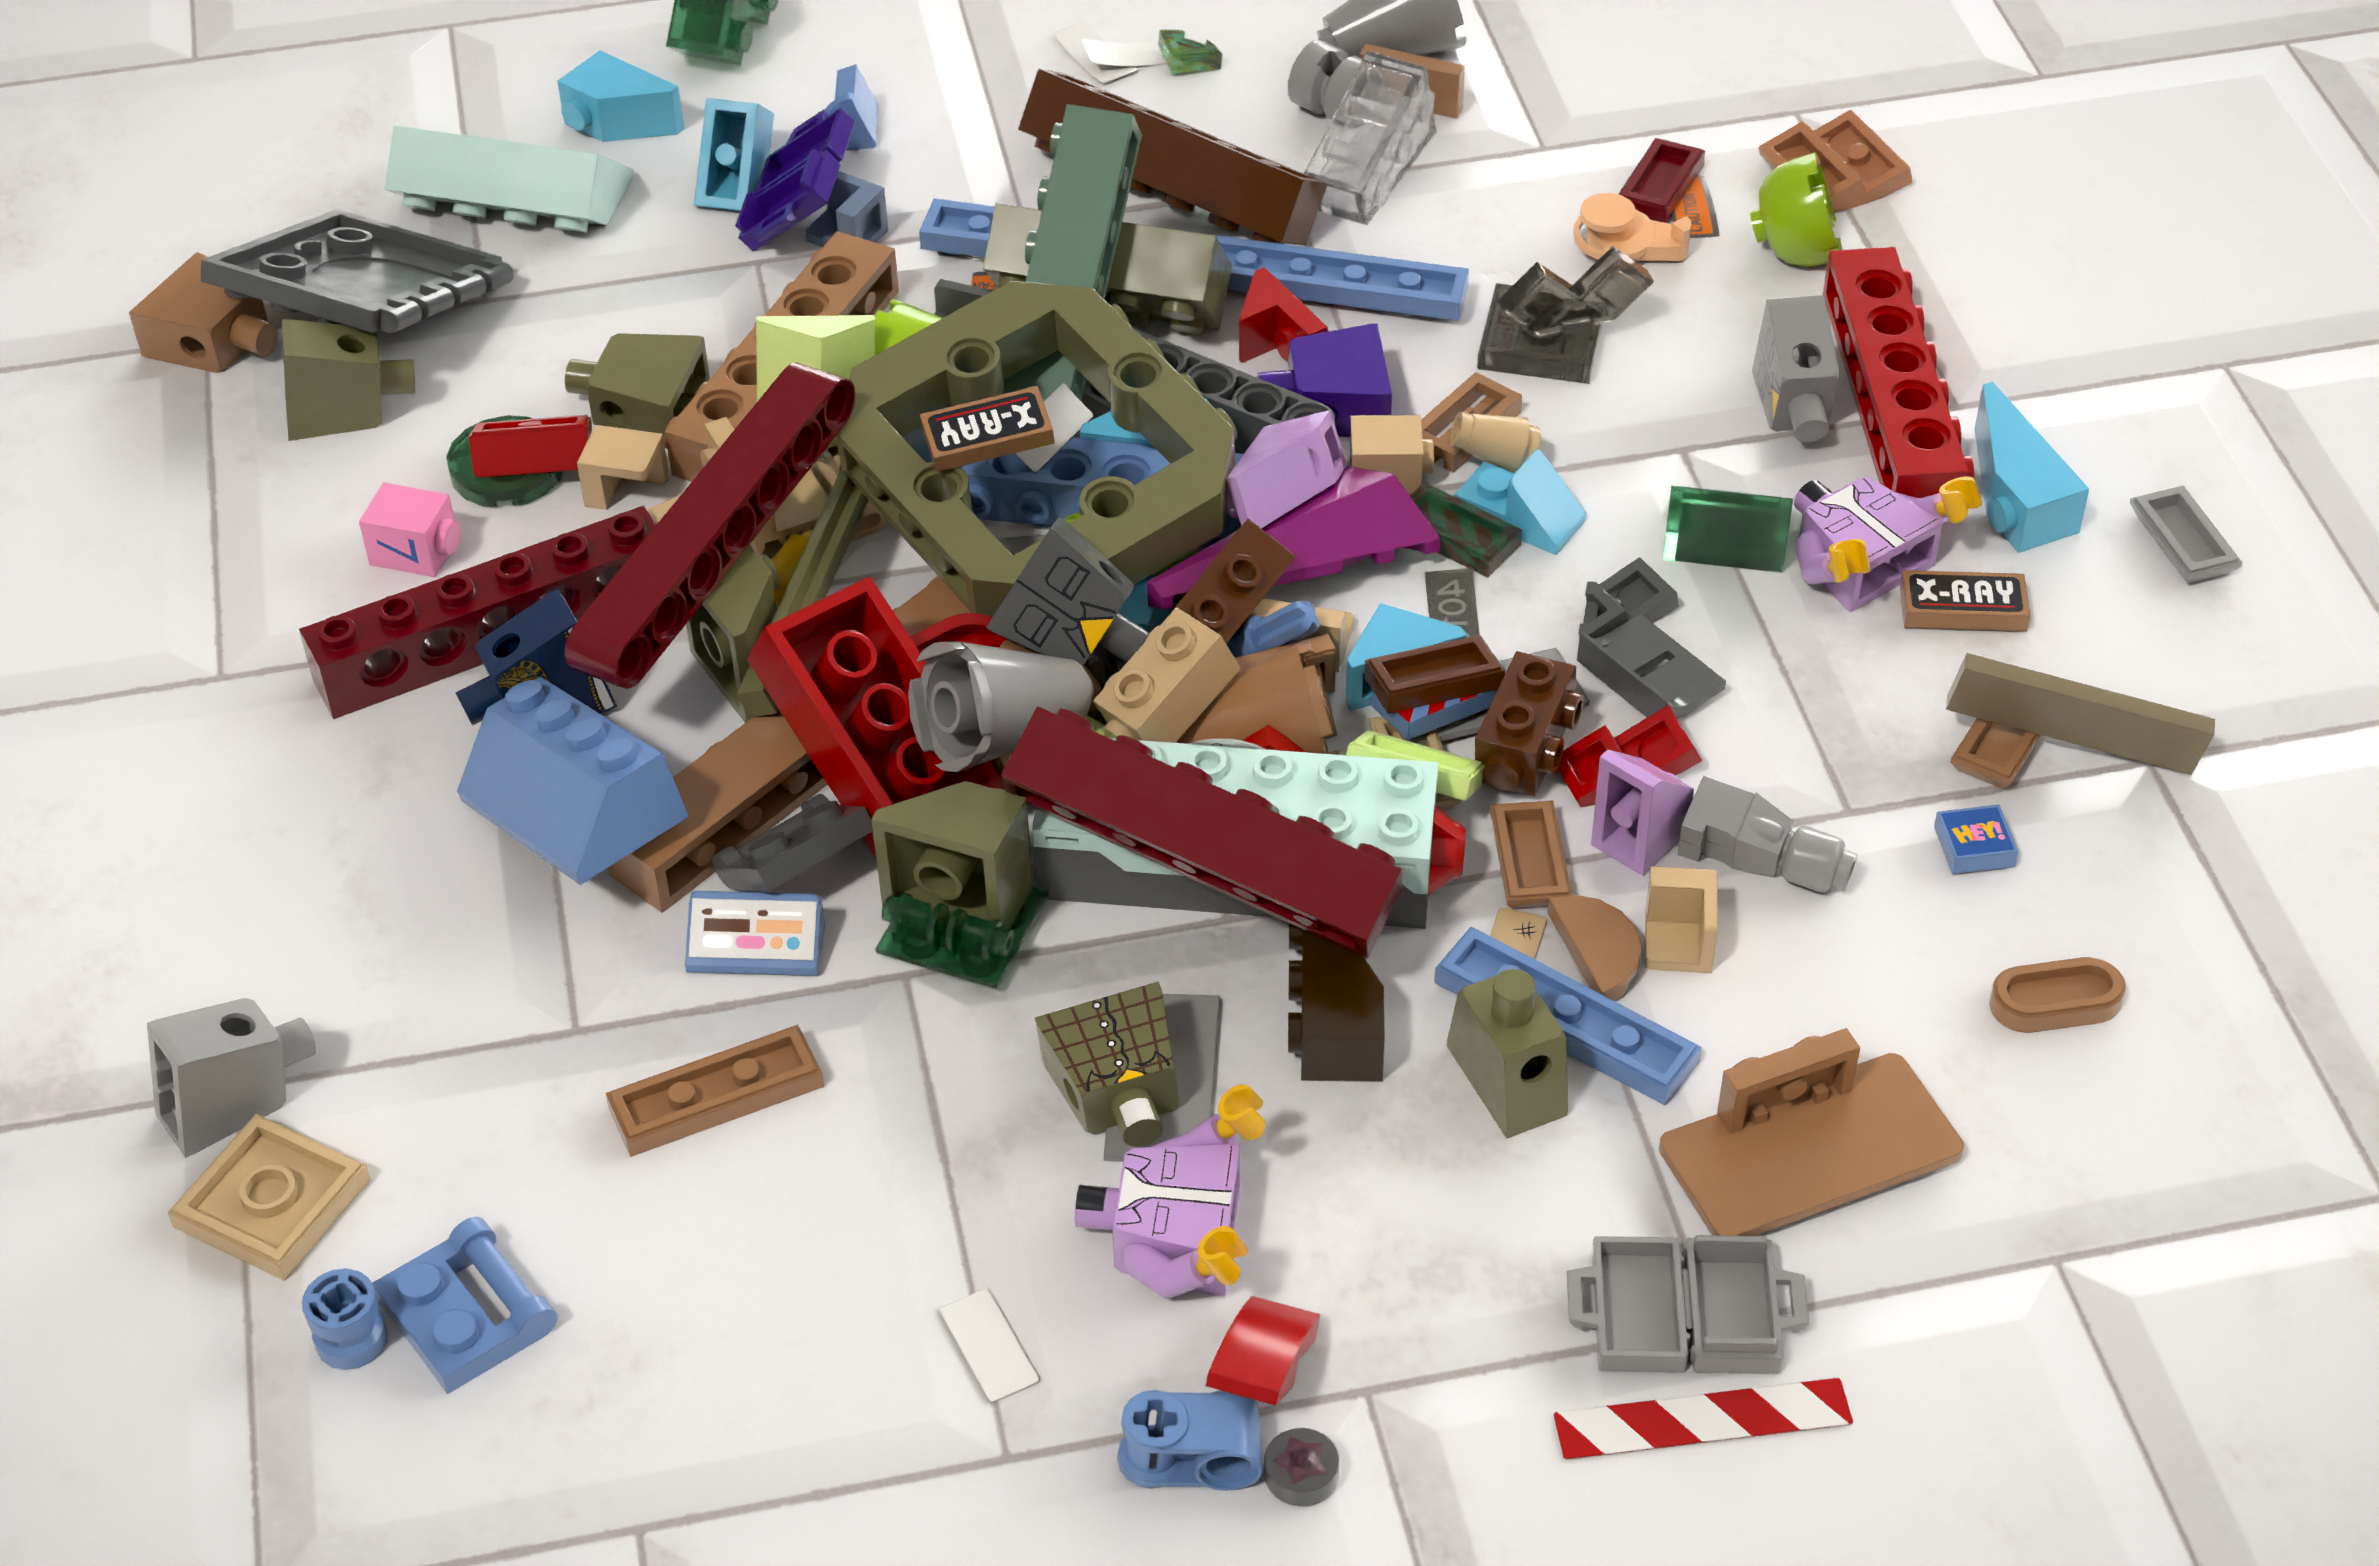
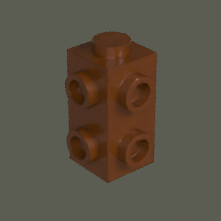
(1527, 723)

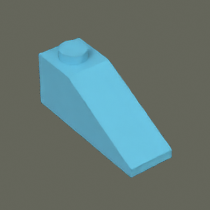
(2024, 481)

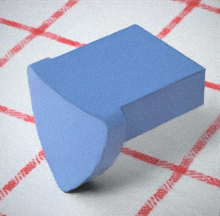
(859, 103)

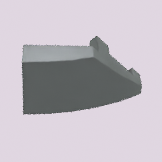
(1625, 595)

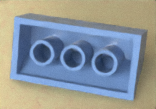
(568, 781)

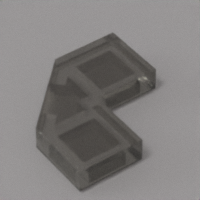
(1601, 294)

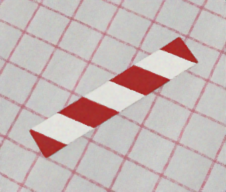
(1702, 1418)

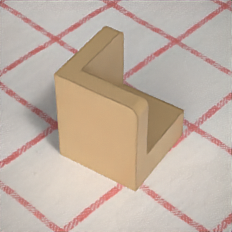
(619, 455)
(1681, 919)

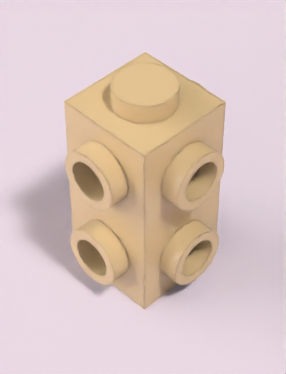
(1167, 681)

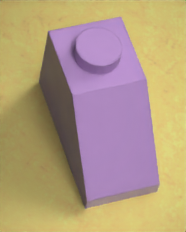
(1637, 810)

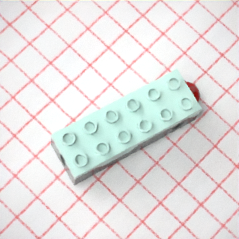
(1355, 796)

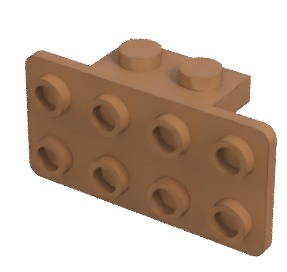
(1807, 1136)

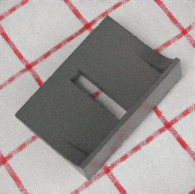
(1639, 646)

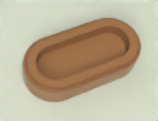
(2057, 994)

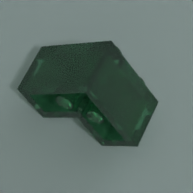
(716, 27)

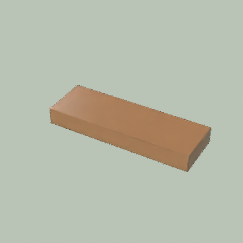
(714, 1090)

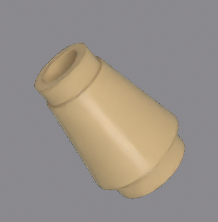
(1495, 439)

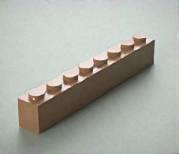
(745, 786)

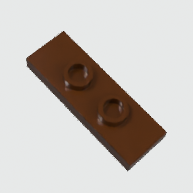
(1236, 580)

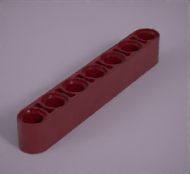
(709, 526)

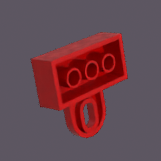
(844, 689)

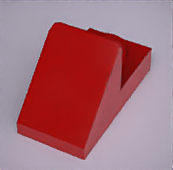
(1273, 318)

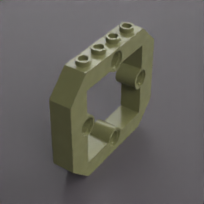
(967, 361)

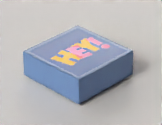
(1976, 839)

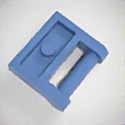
(445, 1319)

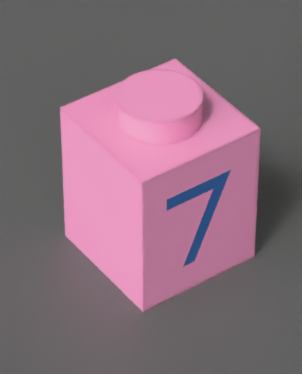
(409, 529)

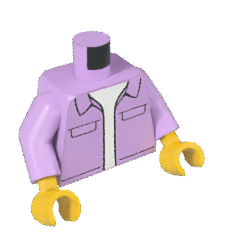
(1869, 534)
(1179, 1203)

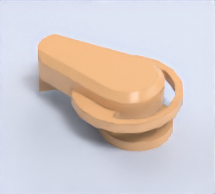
(1616, 223)

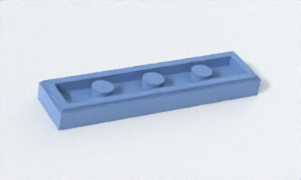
(1594, 1026)

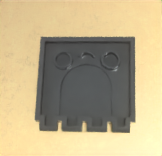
(356, 272)

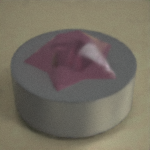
(1301, 1466)

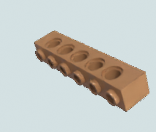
(840, 280)

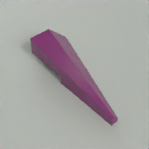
(1347, 522)

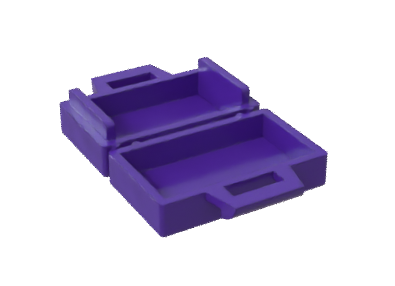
(795, 178)

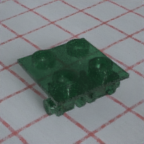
(955, 945)

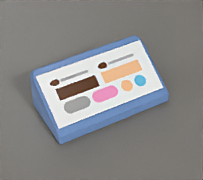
(754, 933)

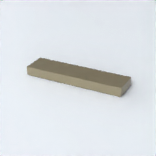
(2080, 714)

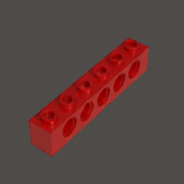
(1893, 372)

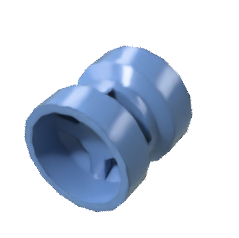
(344, 1319)

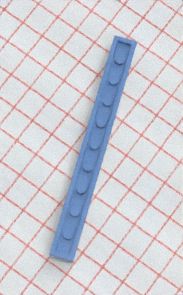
(1305, 271)

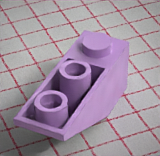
(1285, 468)

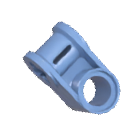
(1197, 1437)

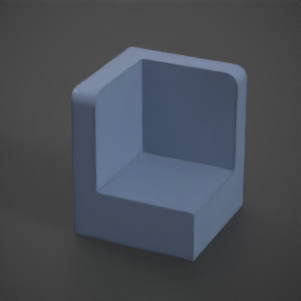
(853, 209)

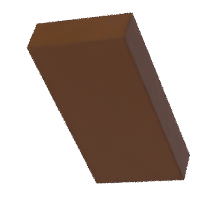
(1434, 673)

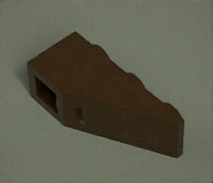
(1340, 1014)

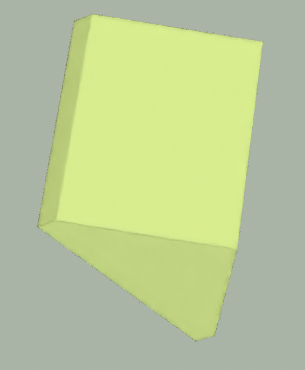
(816, 341)

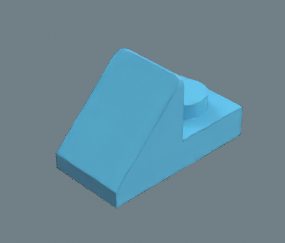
(1528, 499)

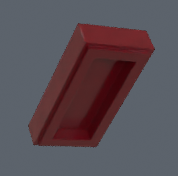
(1663, 178)

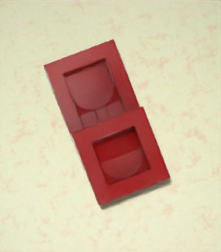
(1655, 739)
(1263, 1350)

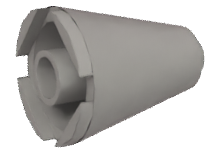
(1394, 24)
(981, 697)

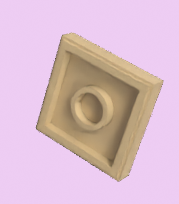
(269, 1196)

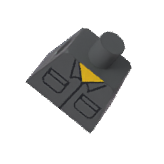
(1069, 601)

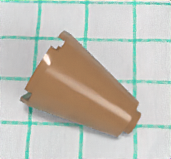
(1272, 693)

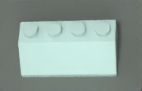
(504, 177)

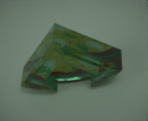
(1186, 54)

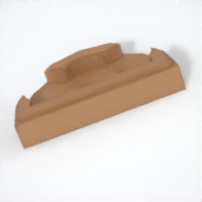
(1599, 941)

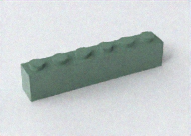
(1079, 221)

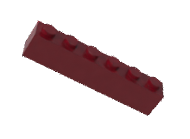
(1203, 830)

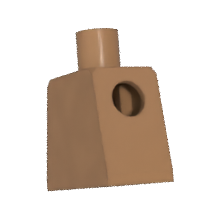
(199, 323)

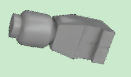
(1758, 839)

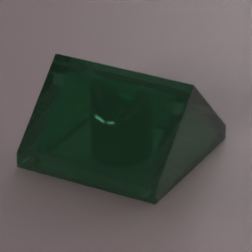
(1727, 528)

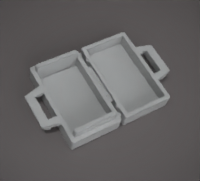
(1721, 1296)

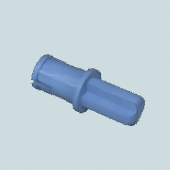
(1275, 630)

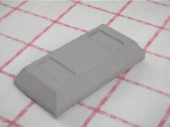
(2185, 534)

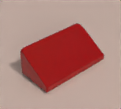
(528, 445)

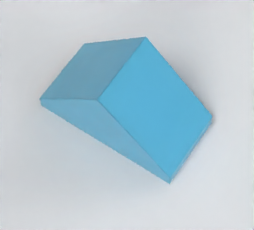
(1387, 633)

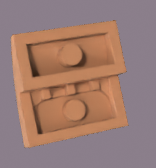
(1852, 158)

